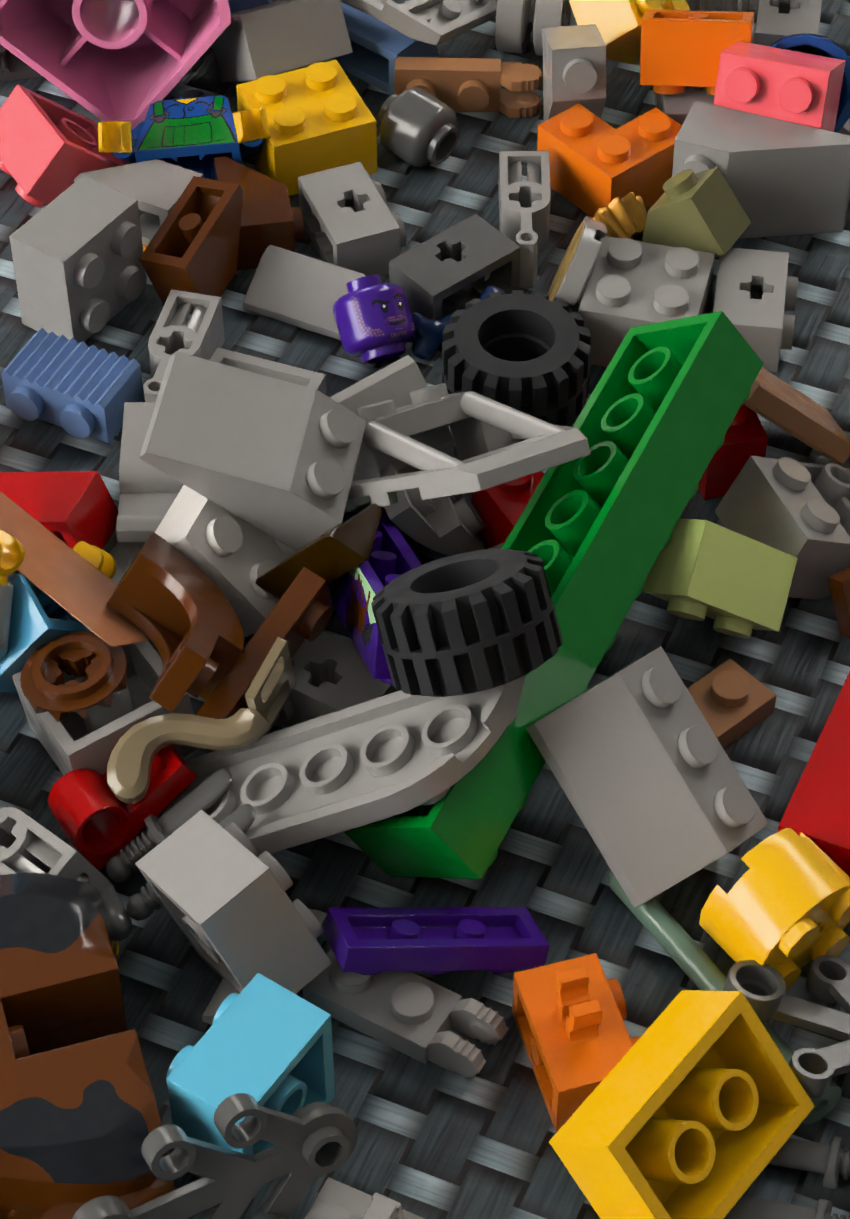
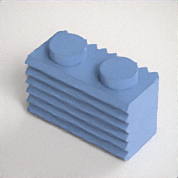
(72, 385)

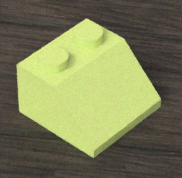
(722, 577)

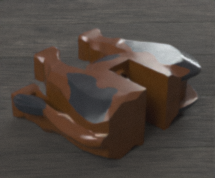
(68, 1064)

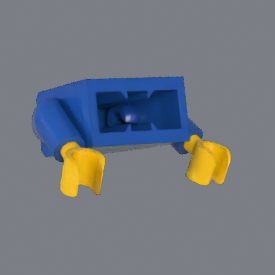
(188, 133)

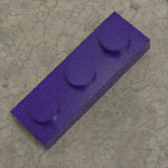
(435, 939)

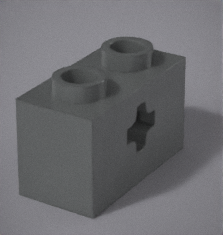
(456, 268)

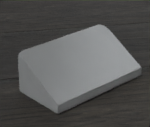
(298, 290)

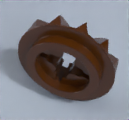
(77, 655)

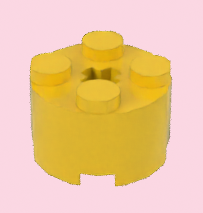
(782, 907)

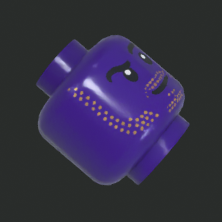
(373, 320)

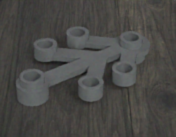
(826, 982)
(306, 1146)

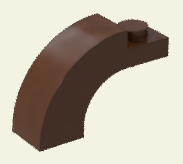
(183, 619)

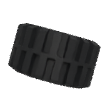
(520, 354)
(467, 622)

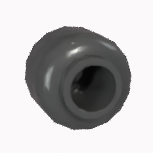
(418, 127)

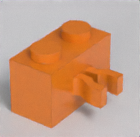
(687, 45)
(570, 1029)

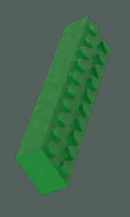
(598, 534)

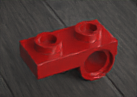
(99, 821)

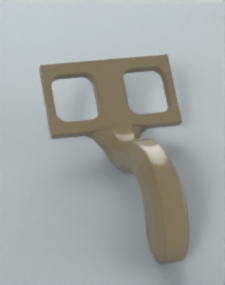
(133, 754)

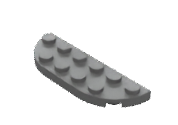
(356, 763)

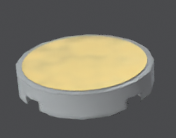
(578, 262)

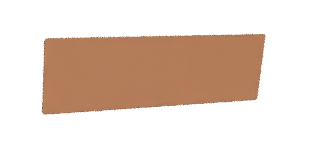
(67, 577)

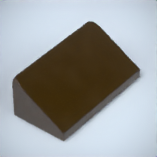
(328, 555)

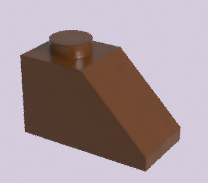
(265, 212)
(197, 240)

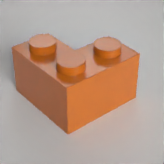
(598, 163)

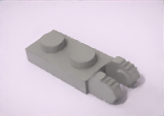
(409, 1015)

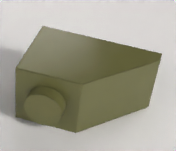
(696, 213)

